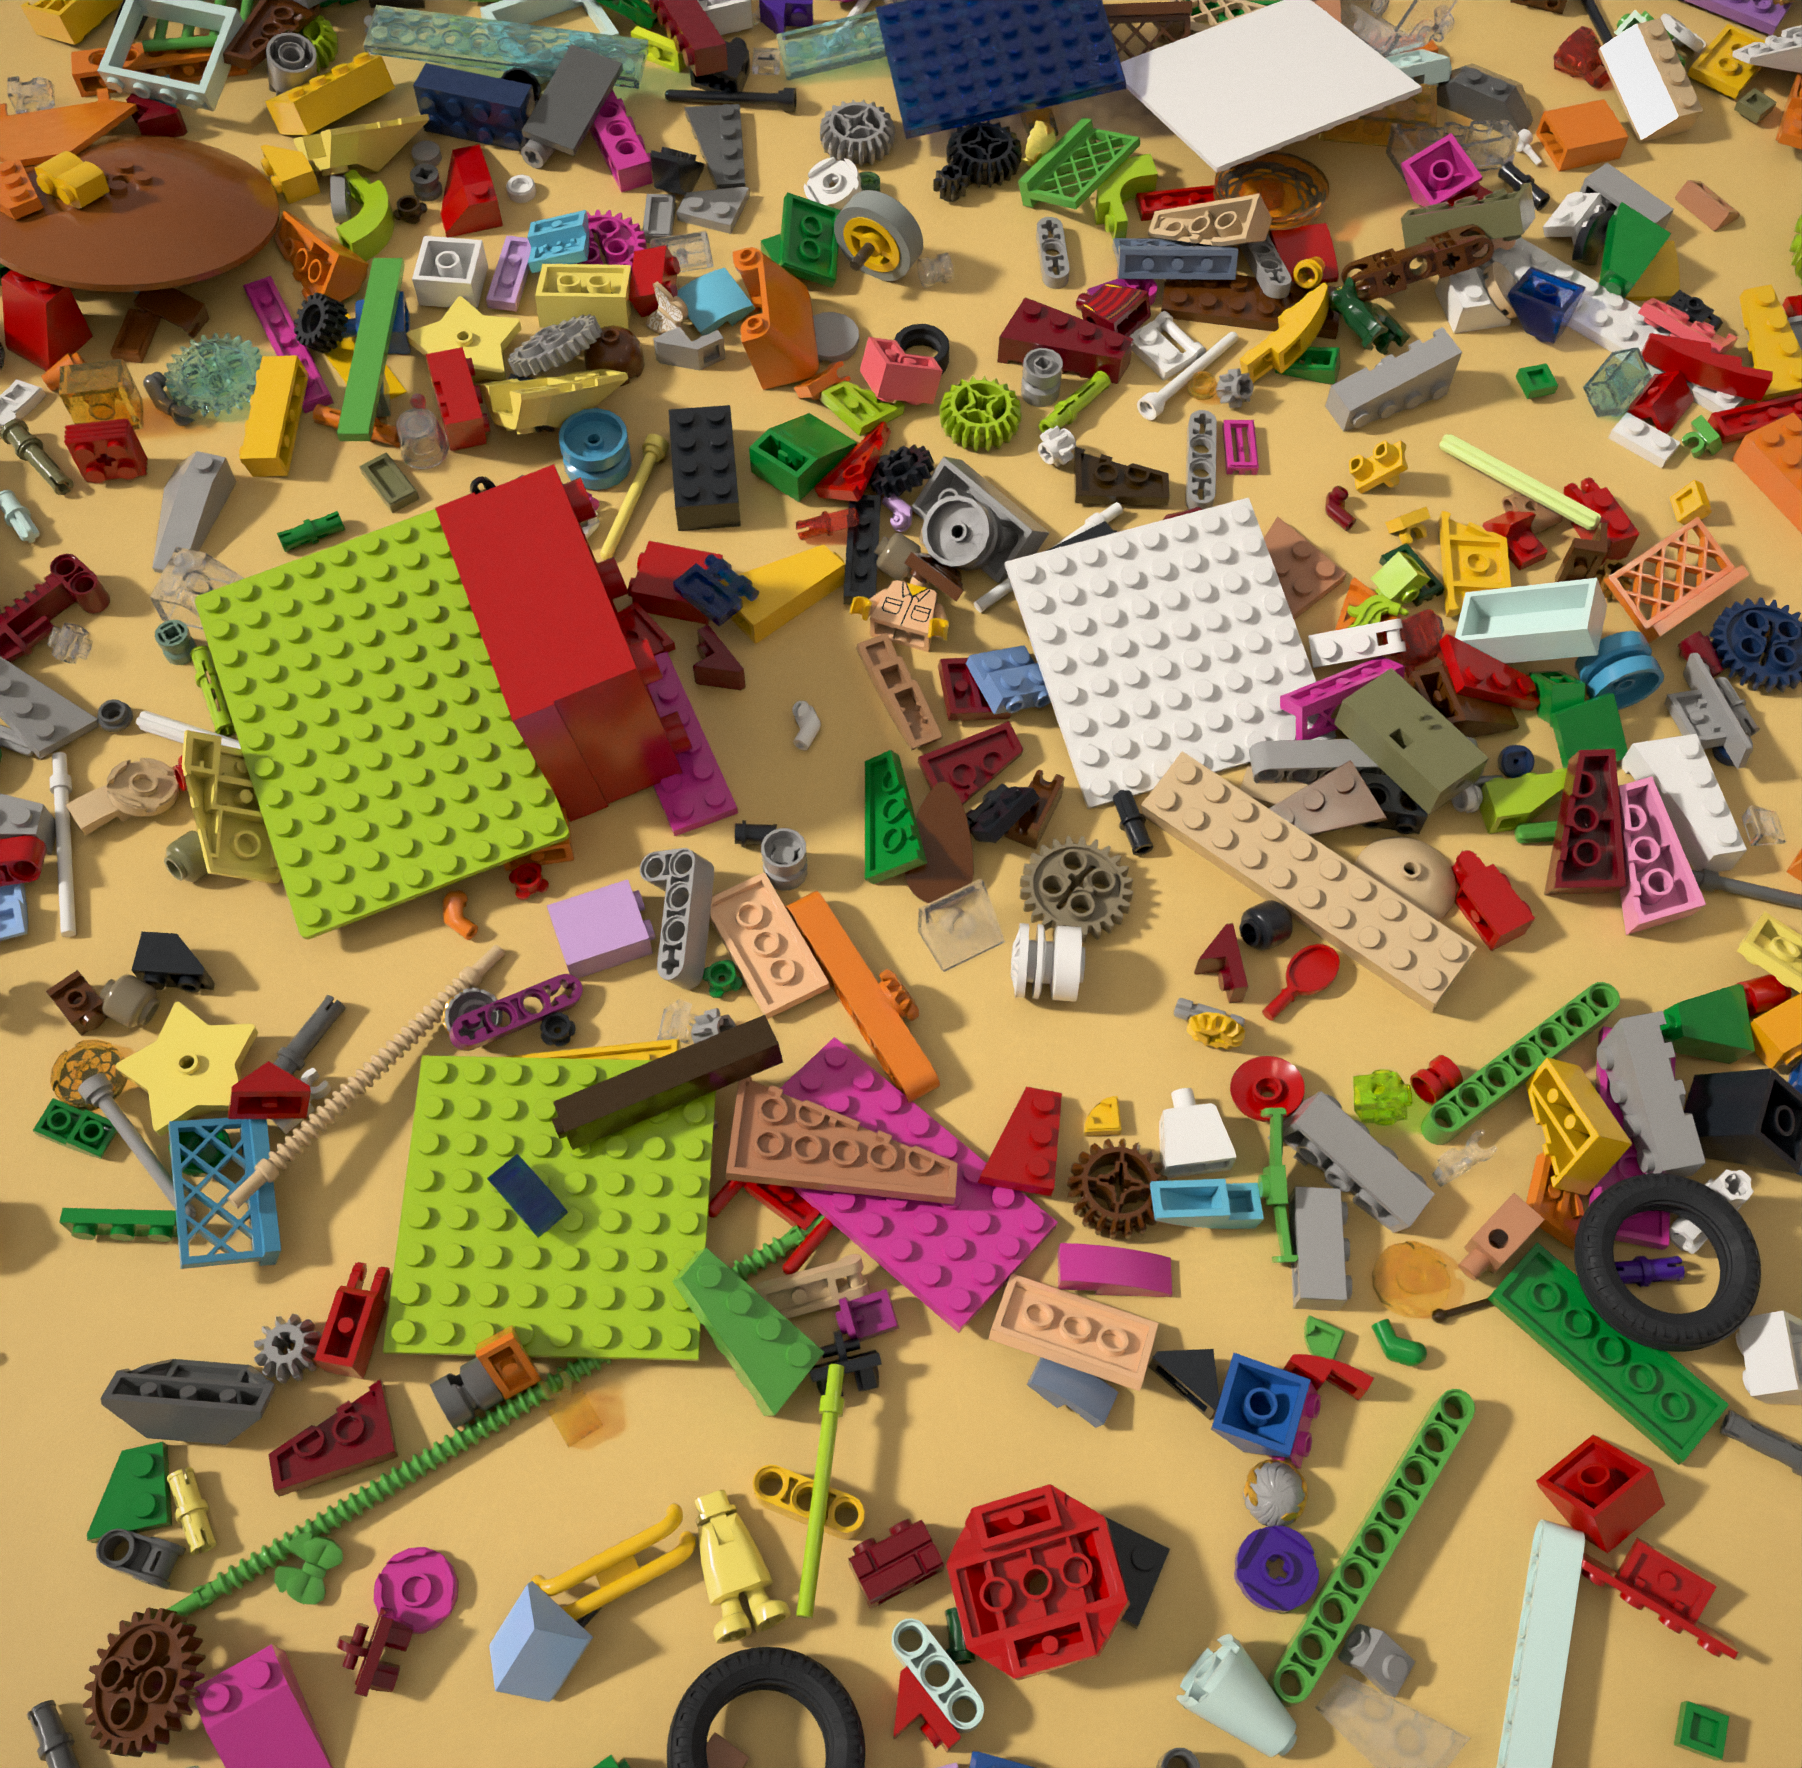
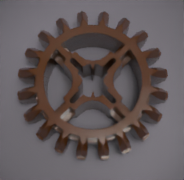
(1103, 1188)

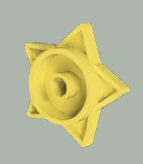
(479, 335)
(189, 1066)

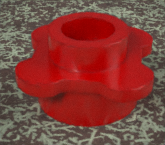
(526, 872)

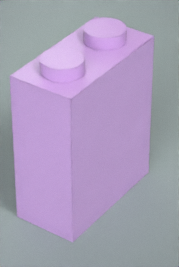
(601, 928)

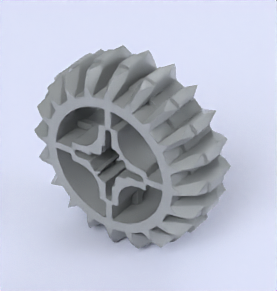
(857, 132)

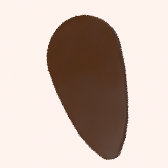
(945, 844)

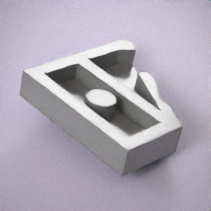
(714, 208)

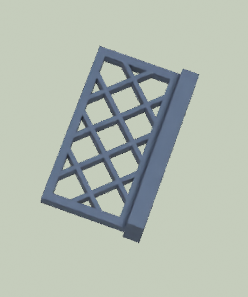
(1173, 259)

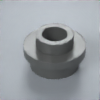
(110, 710)

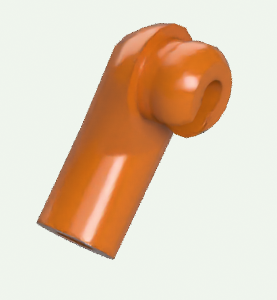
(453, 914)

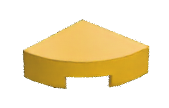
(1104, 1118)

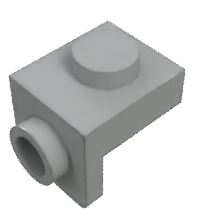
(1377, 1658)

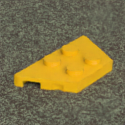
(1470, 561)

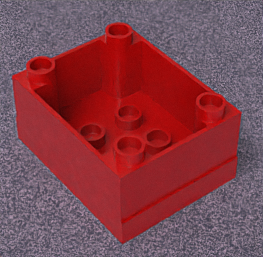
(560, 642)

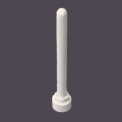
(1153, 403)

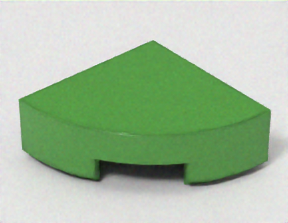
(1322, 1338)

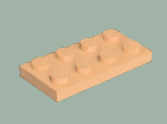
(766, 946)
(1074, 1331)

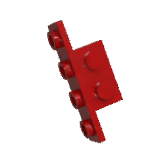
(1667, 1588)

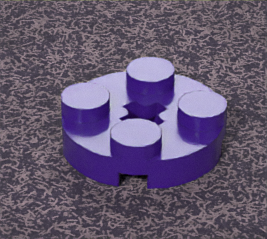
(1252, 1575)

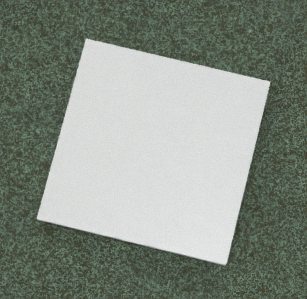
(1264, 82)
(1163, 647)

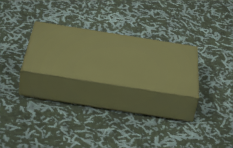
(389, 482)

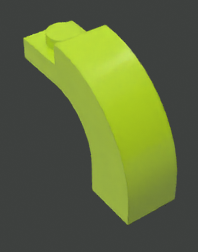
(1131, 177)
(374, 224)

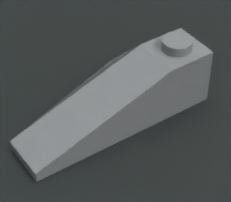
(191, 504)

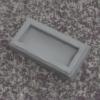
(659, 216)

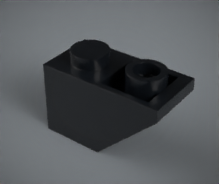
(168, 962)

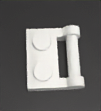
(1159, 352)

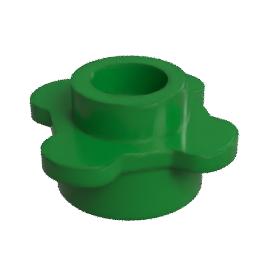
(722, 969)

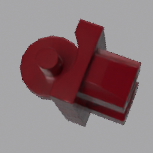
(375, 1673)

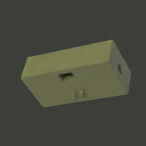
(1410, 741)

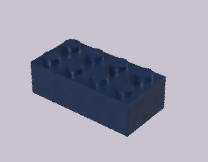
(474, 106)

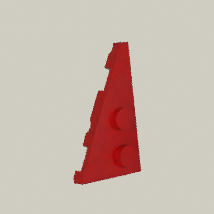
(854, 471)

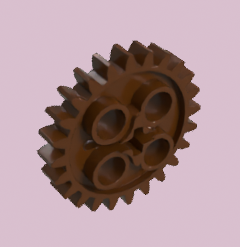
(144, 1682)

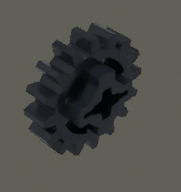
(901, 470)

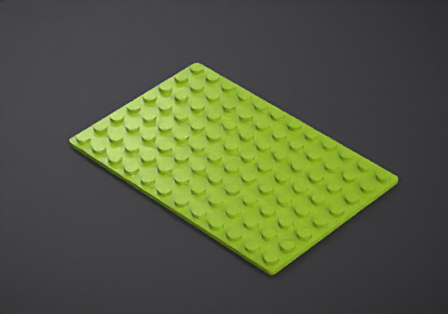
(374, 725)

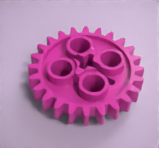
(616, 239)

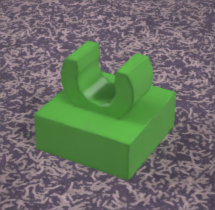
(1704, 435)

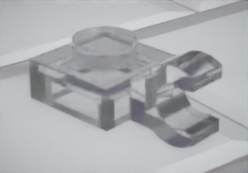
(1455, 1162)

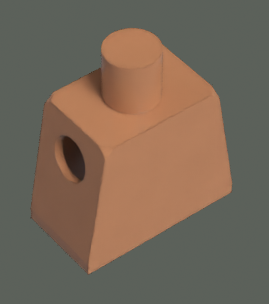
(1507, 1230)

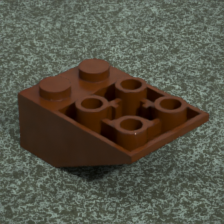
(1468, 714)

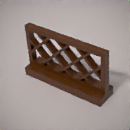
(1148, 13)

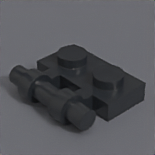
(1000, 811)

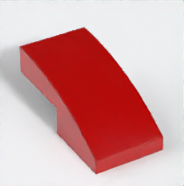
(1339, 1374)

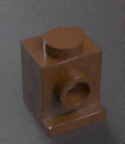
(78, 1002)

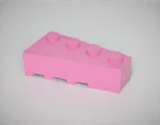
(1656, 868)

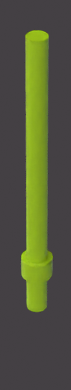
(830, 1408)

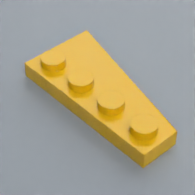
(1772, 341)

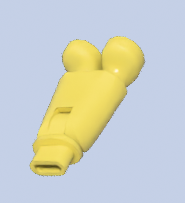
(734, 1566)

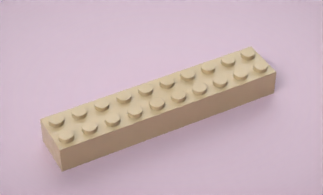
(1309, 881)

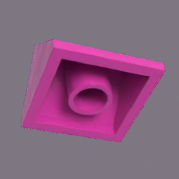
(1439, 172)

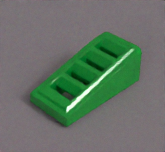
(1325, 369)

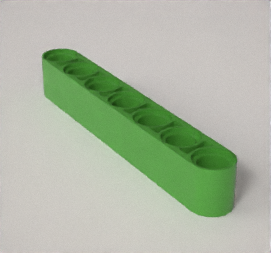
(1511, 1074)

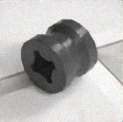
(426, 182)

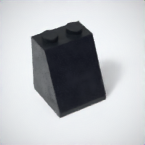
(1748, 1118)

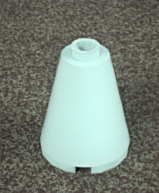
(1238, 1699)

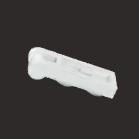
(1355, 643)

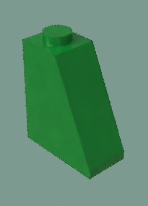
(1629, 249)
(1711, 1026)

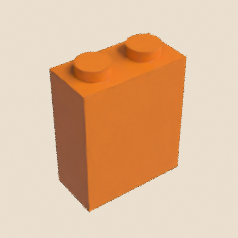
(1582, 135)

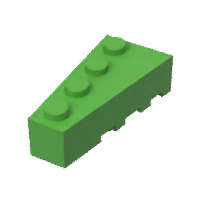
(752, 1335)

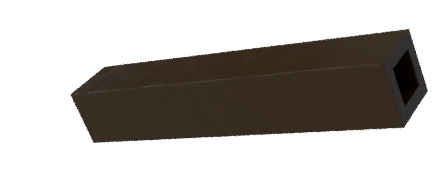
(666, 1082)

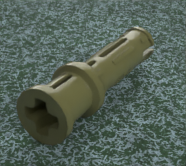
(30, 448)

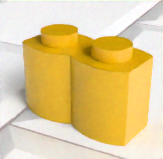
(71, 179)

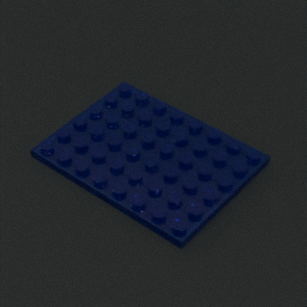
(994, 58)

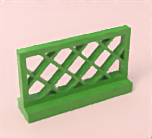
(1068, 156)

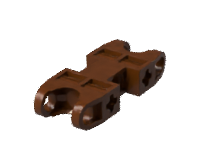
(1437, 255)

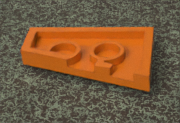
(17, 191)

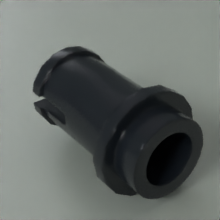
(751, 833)

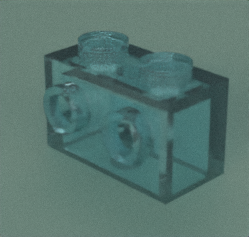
(1617, 382)

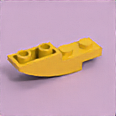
(1295, 334)

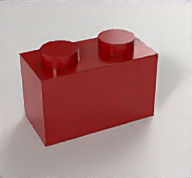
(647, 268)

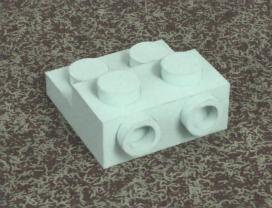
(1423, 66)

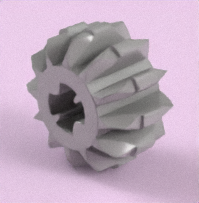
(272, 1348)

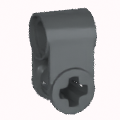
(147, 1558)

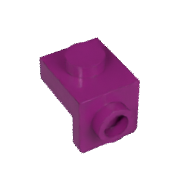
(867, 1316)

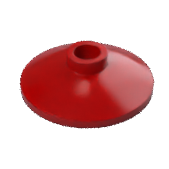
(1262, 1076)

